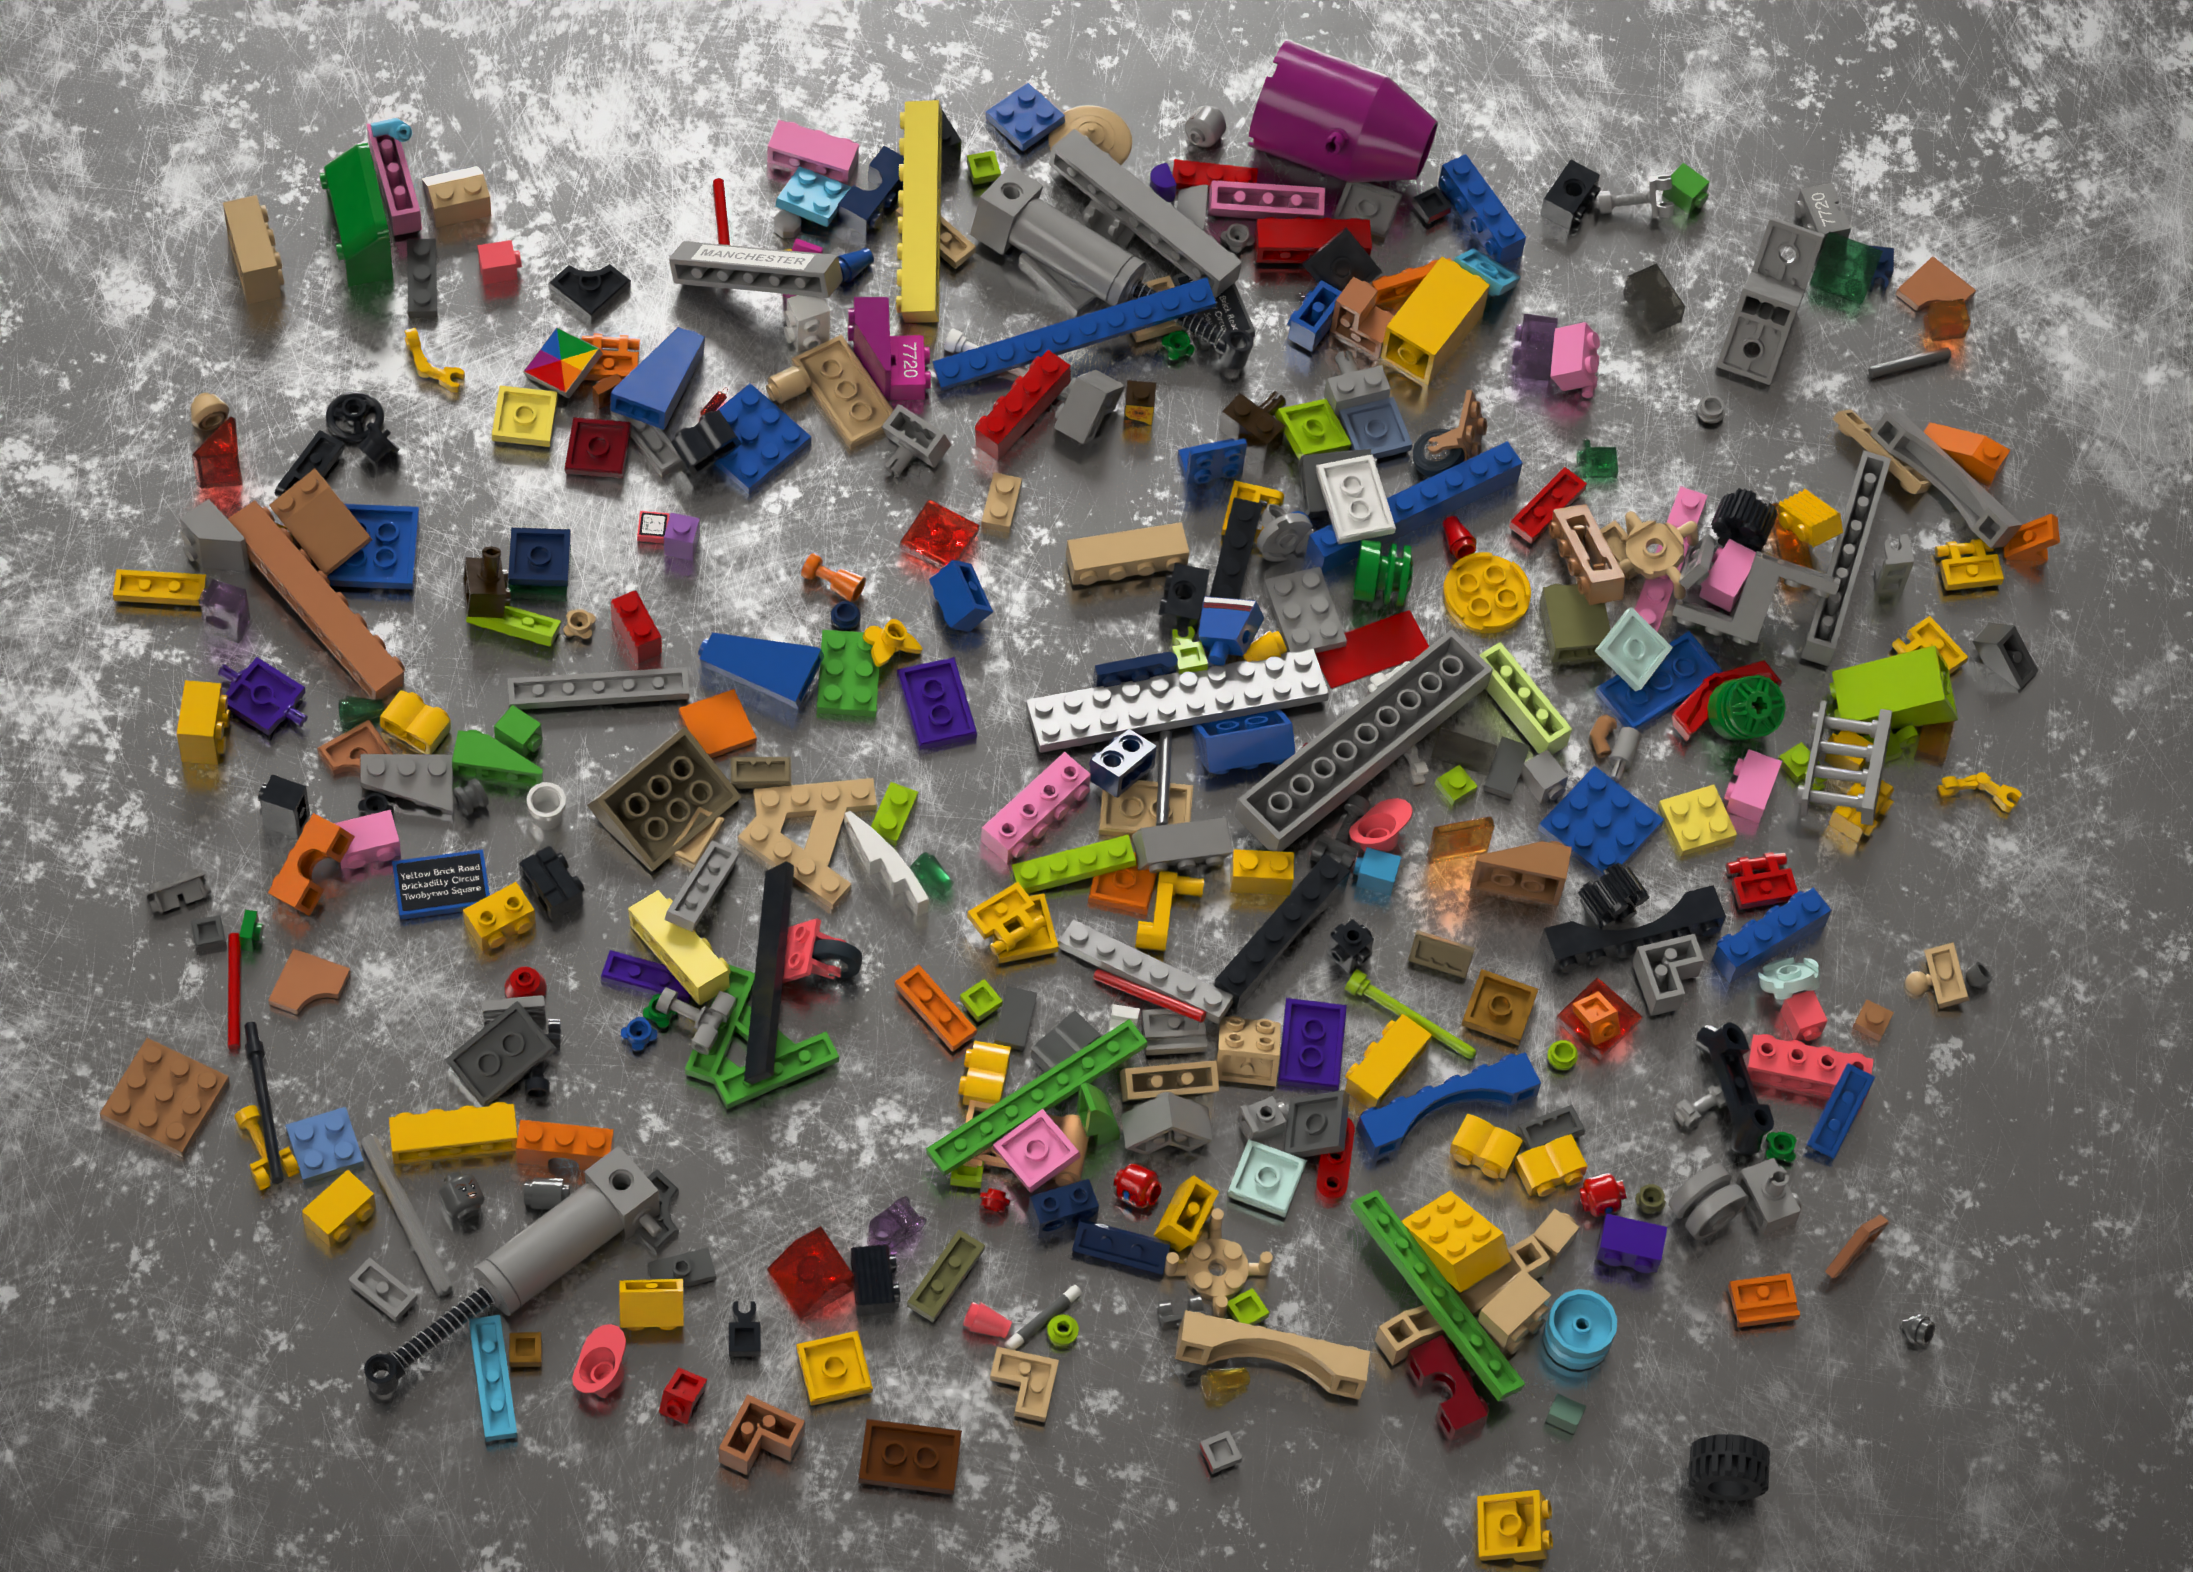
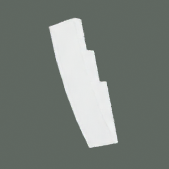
(883, 858)

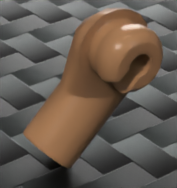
(1599, 732)

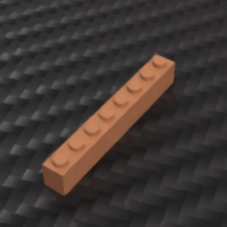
(317, 603)

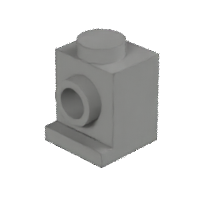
(1259, 1127)

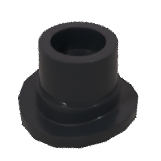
(376, 443)

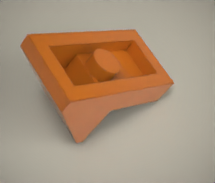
(2033, 539)

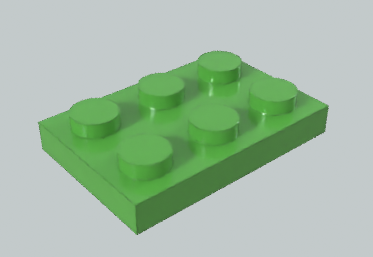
(847, 675)

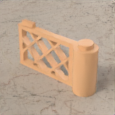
(1068, 1124)

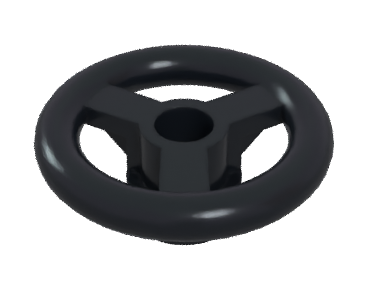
(353, 402)

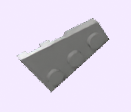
(411, 776)

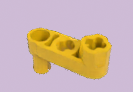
(1154, 934)

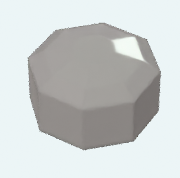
(787, 224)

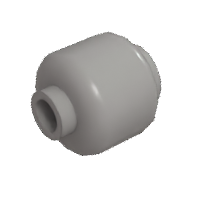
(1205, 126)

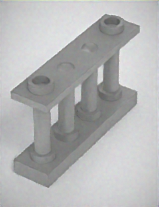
(1869, 778)

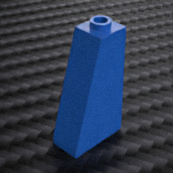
(659, 380)
(764, 665)

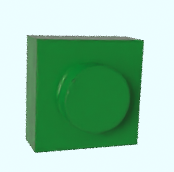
(250, 930)

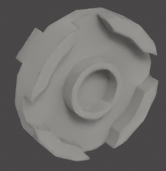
(1282, 533)

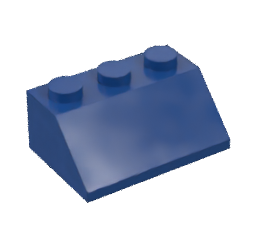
(1245, 741)

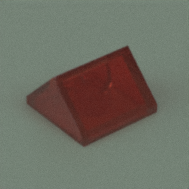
(219, 459)

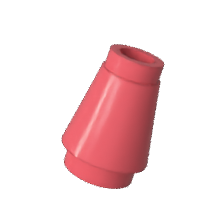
(986, 1321)

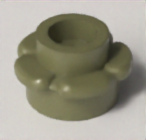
(1651, 1191)

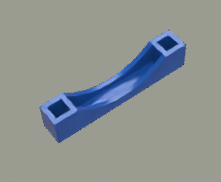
(1504, 1083)

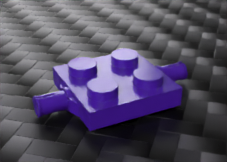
(263, 695)

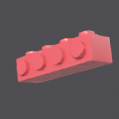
(1798, 1065)

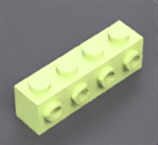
(1525, 702)

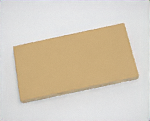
(845, 391)

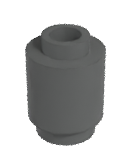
(545, 1192)

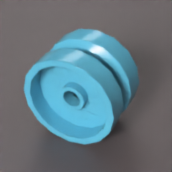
(1580, 1329)

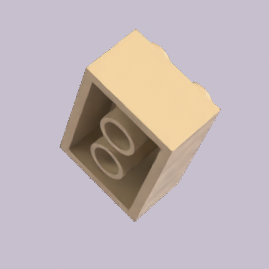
(253, 249)

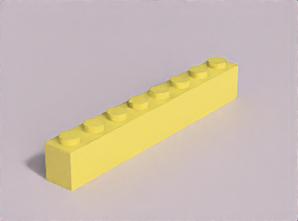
(921, 212)

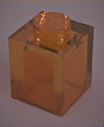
(1947, 320)

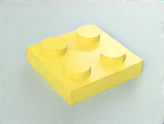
(524, 416)
(1697, 820)

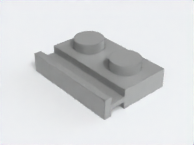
(1172, 1033)

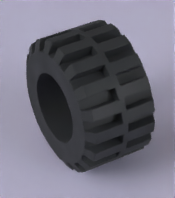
(1729, 1467)

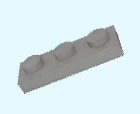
(1698, 562)

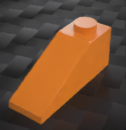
(1972, 451)

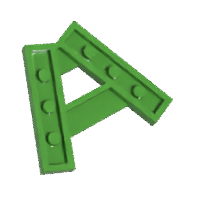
(791, 1059)

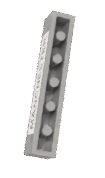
(755, 269)

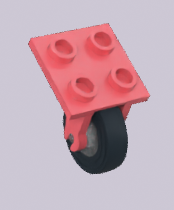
(818, 954)

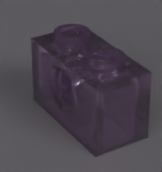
(1538, 332)
(225, 610)

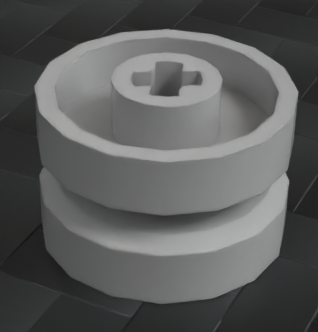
(1708, 1201)

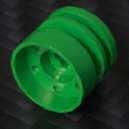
(1382, 573)
(1732, 710)

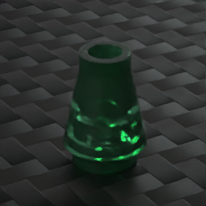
(358, 709)
(931, 872)

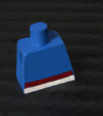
(1228, 627)

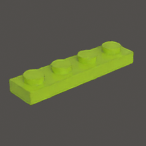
(1075, 864)

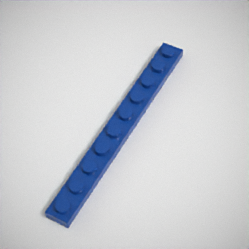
(1074, 333)

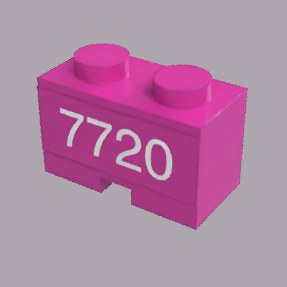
(908, 368)

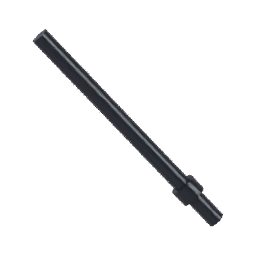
(255, 1053)

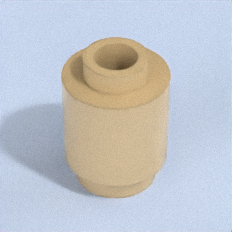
(788, 384)

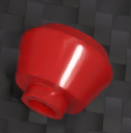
(525, 983)

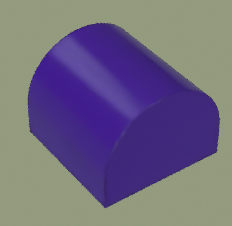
(1163, 182)

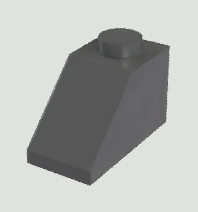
(2005, 653)

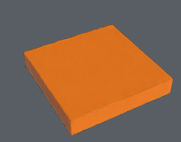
(718, 723)
(1124, 889)

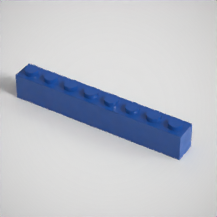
(1427, 502)

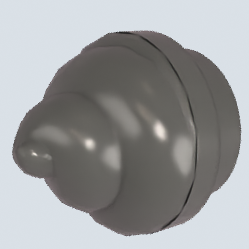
(1919, 1329)

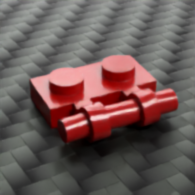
(1762, 888)

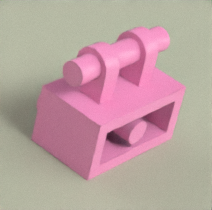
(1575, 358)

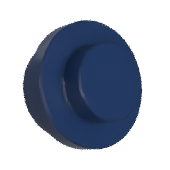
(845, 615)

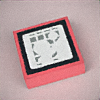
(652, 526)

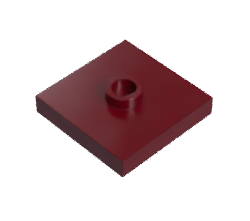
(598, 447)

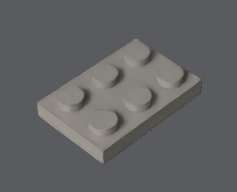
(1305, 611)

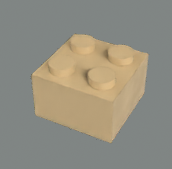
(1515, 1312)

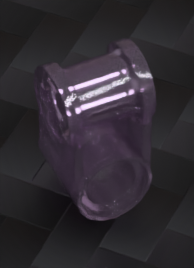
(898, 1221)

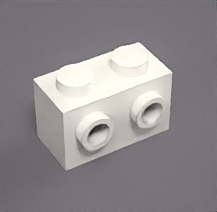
(807, 321)

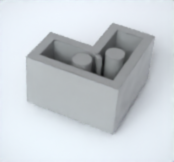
(1087, 403)
(1662, 968)
(1166, 1122)

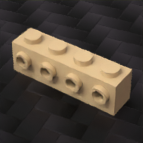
(1126, 553)

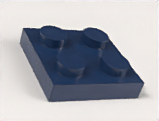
(539, 556)

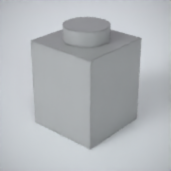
(1544, 777)

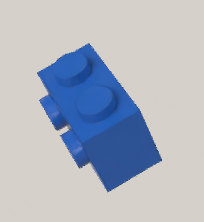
(1314, 316)
(960, 596)

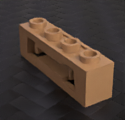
(1569, 531)

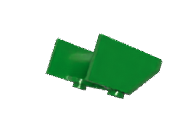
(359, 216)

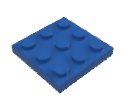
(766, 437)
(390, 556)
(1601, 822)

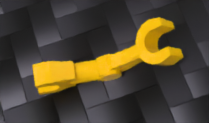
(426, 369)
(1980, 781)

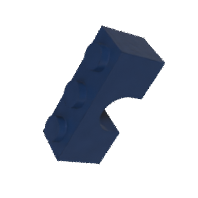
(864, 208)

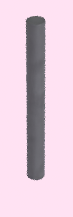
(1164, 778)

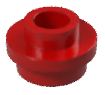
(994, 1200)

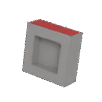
(1220, 1452)

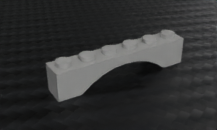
(1980, 509)

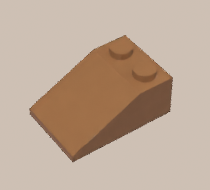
(320, 522)
(1524, 871)

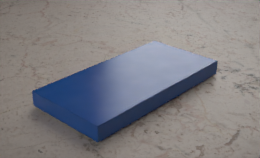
(1666, 688)

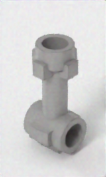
(1689, 1114)

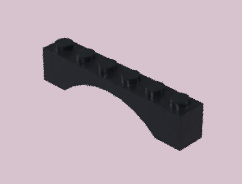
(1304, 903)
(1576, 944)

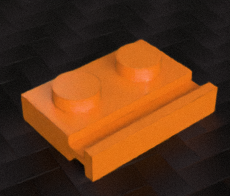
(1764, 1300)

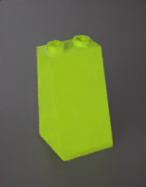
(1908, 684)

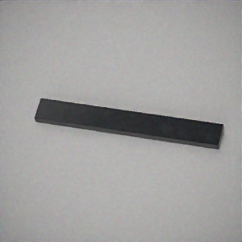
(769, 973)

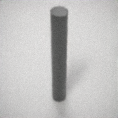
(1909, 362)

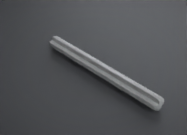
(407, 1215)

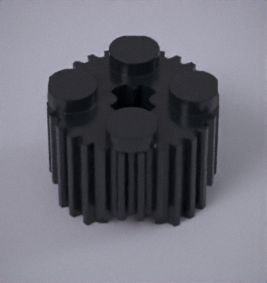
(1744, 520)
(1613, 896)

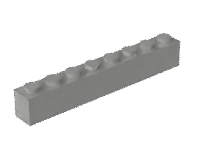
(1144, 212)
(1846, 557)

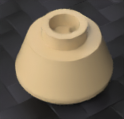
(208, 411)

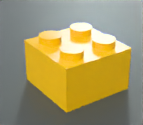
(202, 722)

